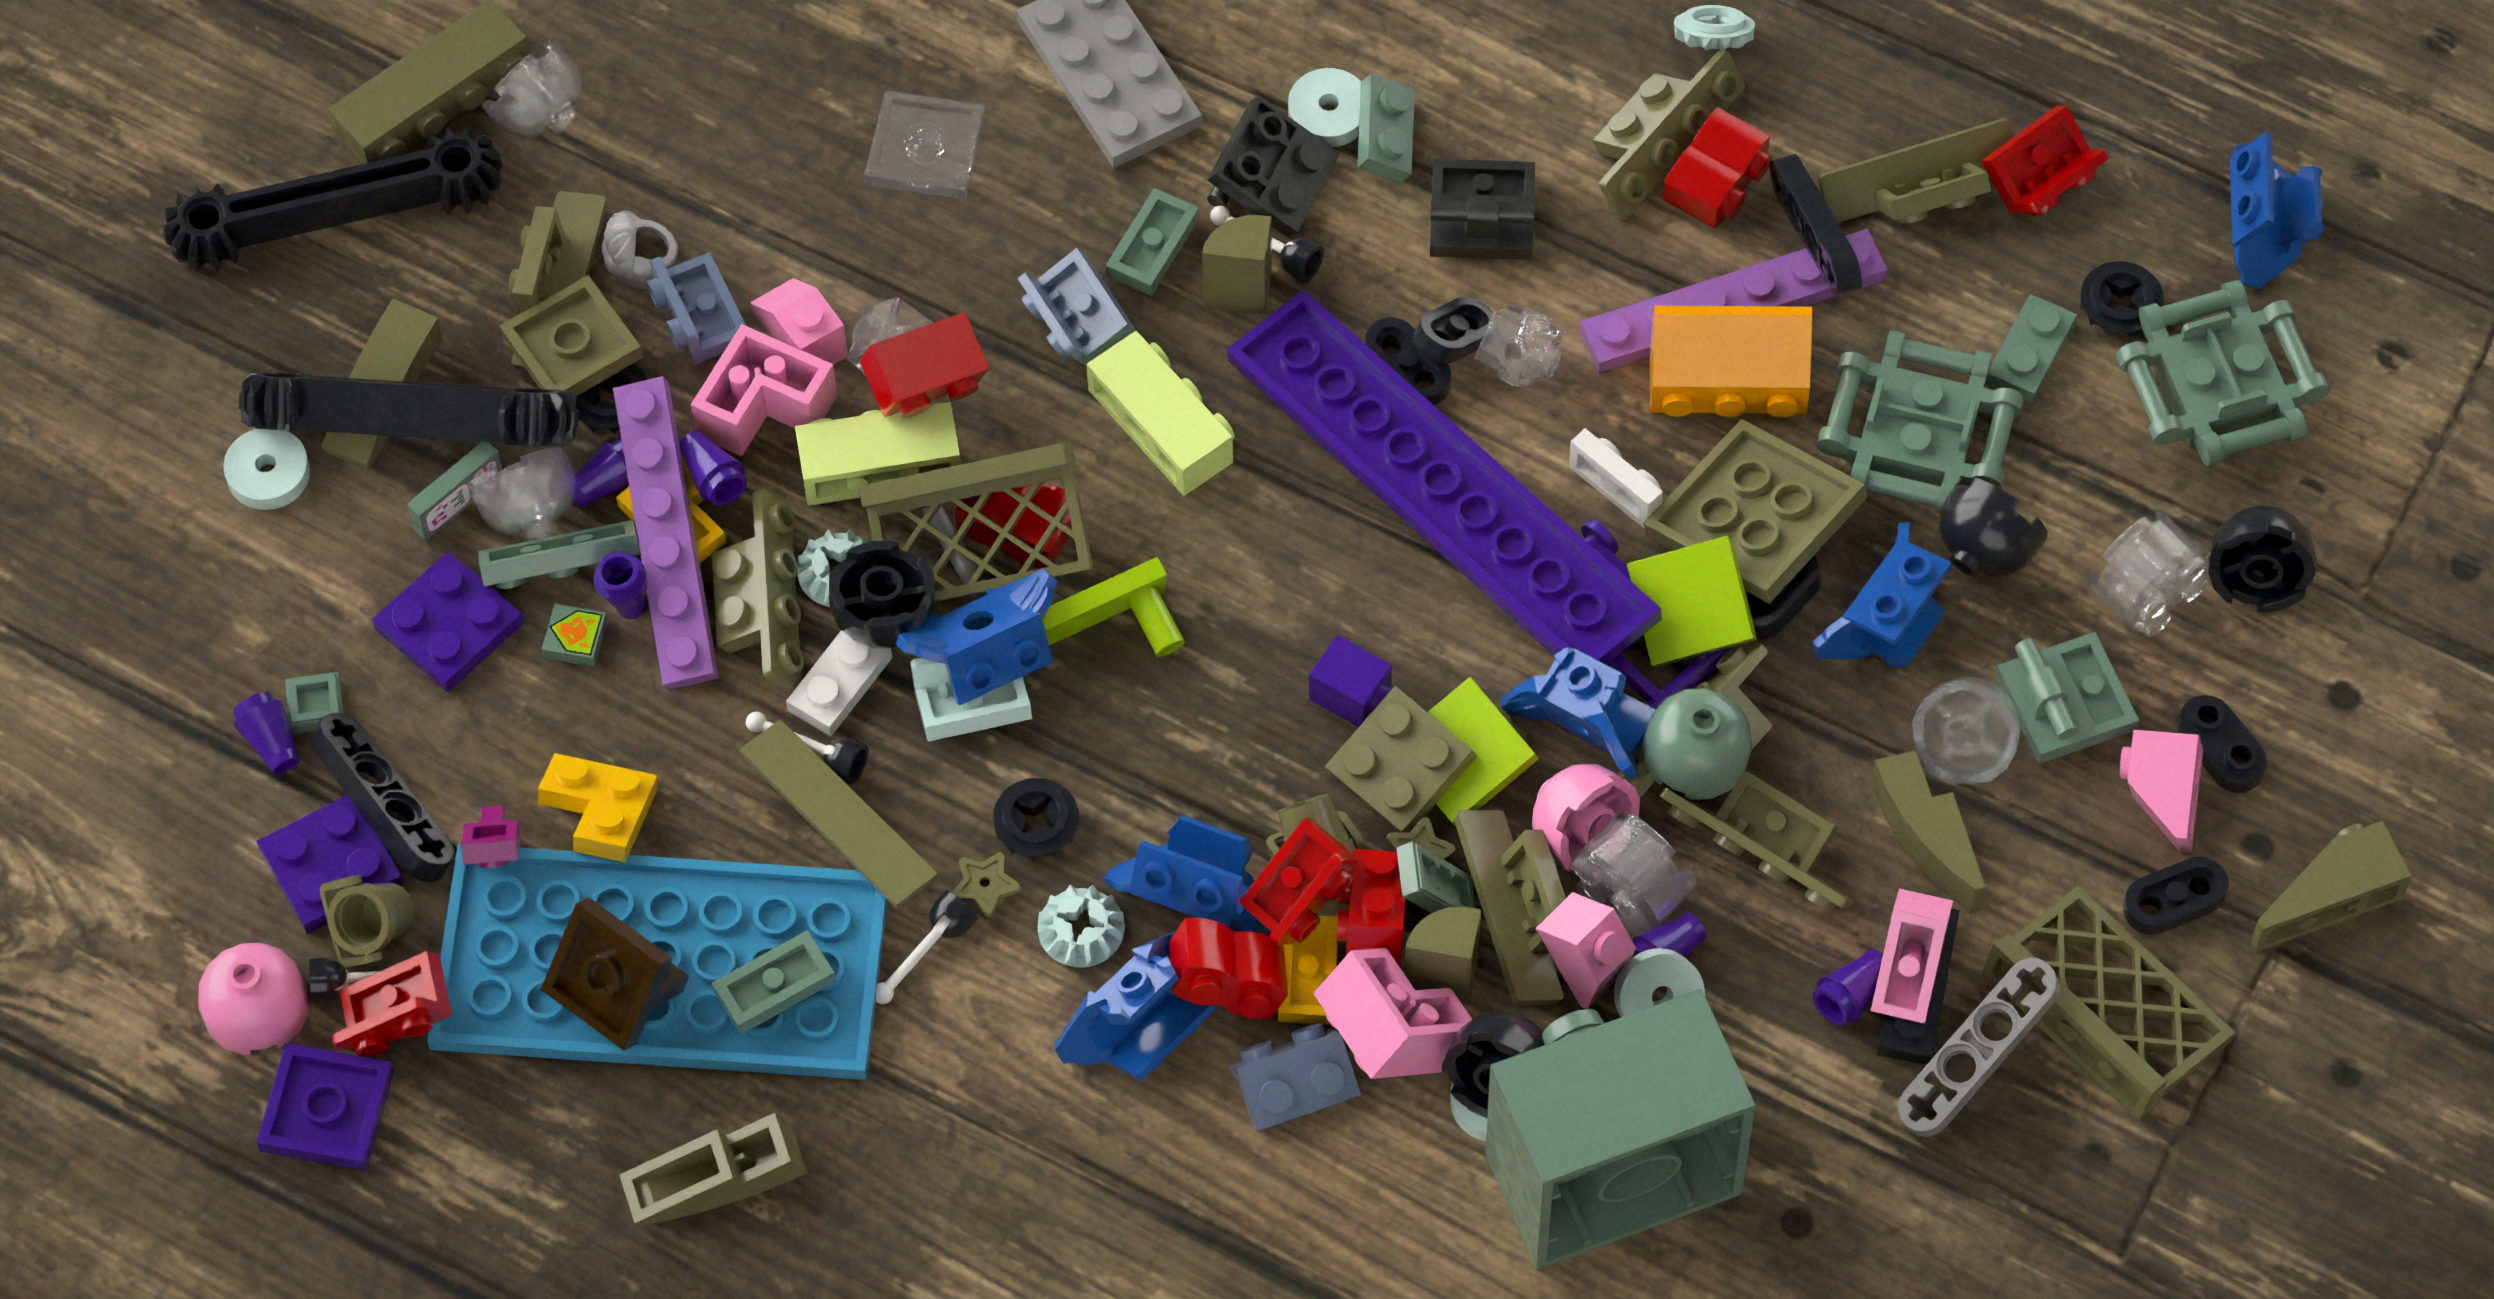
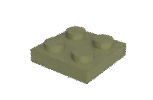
(571, 339)
(1401, 760)

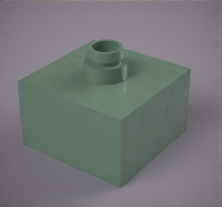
(1617, 1126)

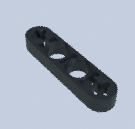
(1815, 224)
(416, 845)

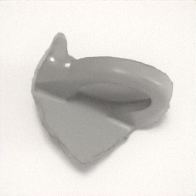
(620, 246)

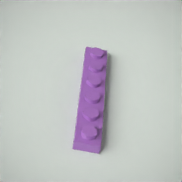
(1784, 281)
(665, 533)

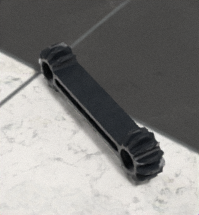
(332, 198)
(408, 409)

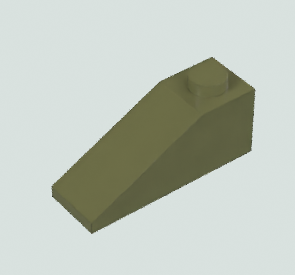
(2346, 879)

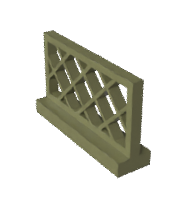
(984, 479)
(2109, 1057)

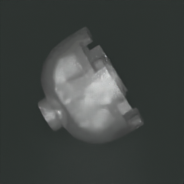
(538, 94)
(527, 494)
(1972, 749)

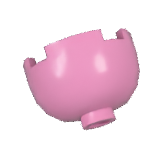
(1577, 805)
(253, 998)

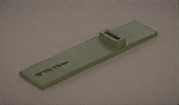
(838, 814)

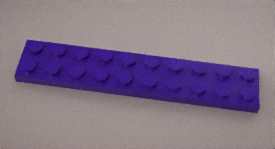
(1442, 483)

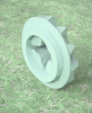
(1714, 27)
(814, 566)
(1095, 943)

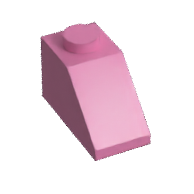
(802, 319)
(2165, 781)
(1586, 945)
(1911, 955)

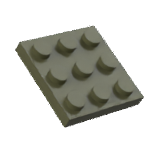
(1765, 497)

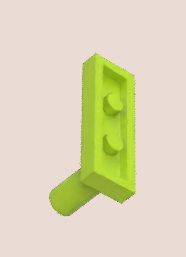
(1134, 589)

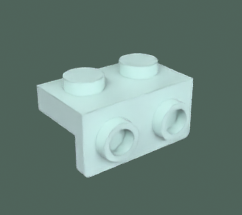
(945, 718)

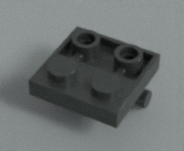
(1271, 167)
(1482, 209)

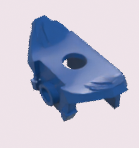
(2270, 211)
(1892, 610)
(989, 637)
(1587, 702)
(1193, 873)
(1132, 1016)

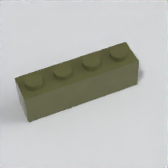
(429, 86)

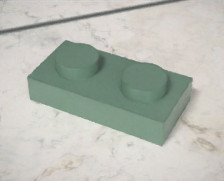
(1386, 128)
(1152, 241)
(2031, 347)
(773, 982)

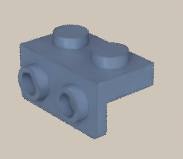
(698, 305)
(1076, 308)
(1295, 1076)

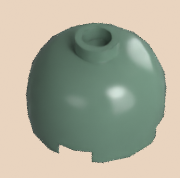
(1697, 743)

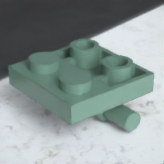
(2066, 696)

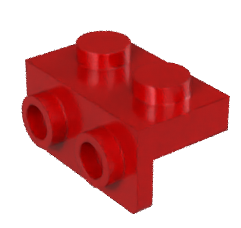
(2043, 163)
(1299, 883)
(393, 1005)

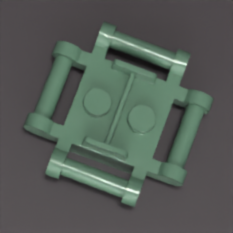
(2221, 374)
(1919, 422)

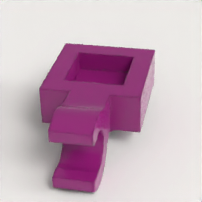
(492, 840)

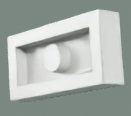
(1605, 469)
(837, 683)

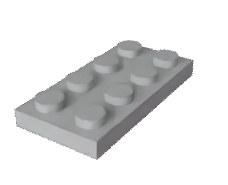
(1110, 74)

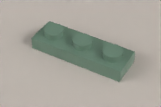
(555, 555)

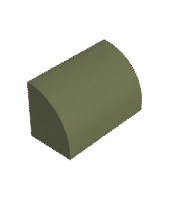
(1238, 265)
(1445, 951)

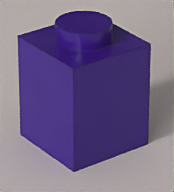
(1349, 681)

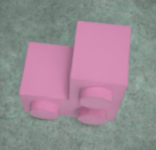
(757, 381)
(1386, 1019)

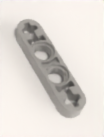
(1985, 1052)

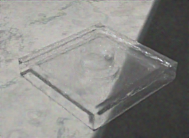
(924, 144)

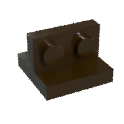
(610, 974)

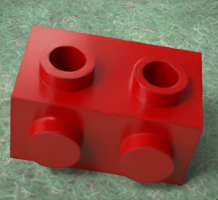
(925, 366)
(1375, 903)

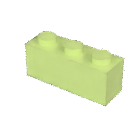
(1161, 412)
(873, 449)

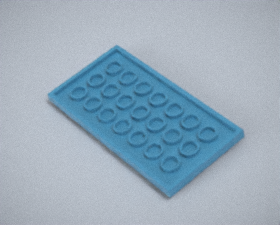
(699, 912)

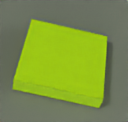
(1698, 599)
(1499, 748)

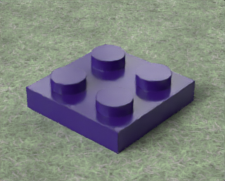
(447, 621)
(321, 849)
(325, 1106)

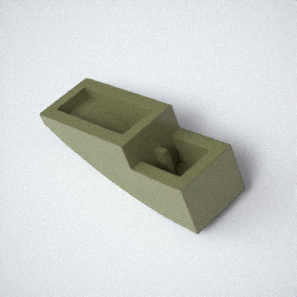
(396, 352)
(1928, 828)
(714, 1171)

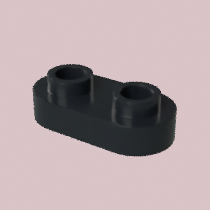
(1452, 330)
(1408, 360)
(1786, 603)
(2223, 740)
(2172, 896)

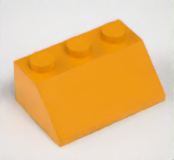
(1730, 360)

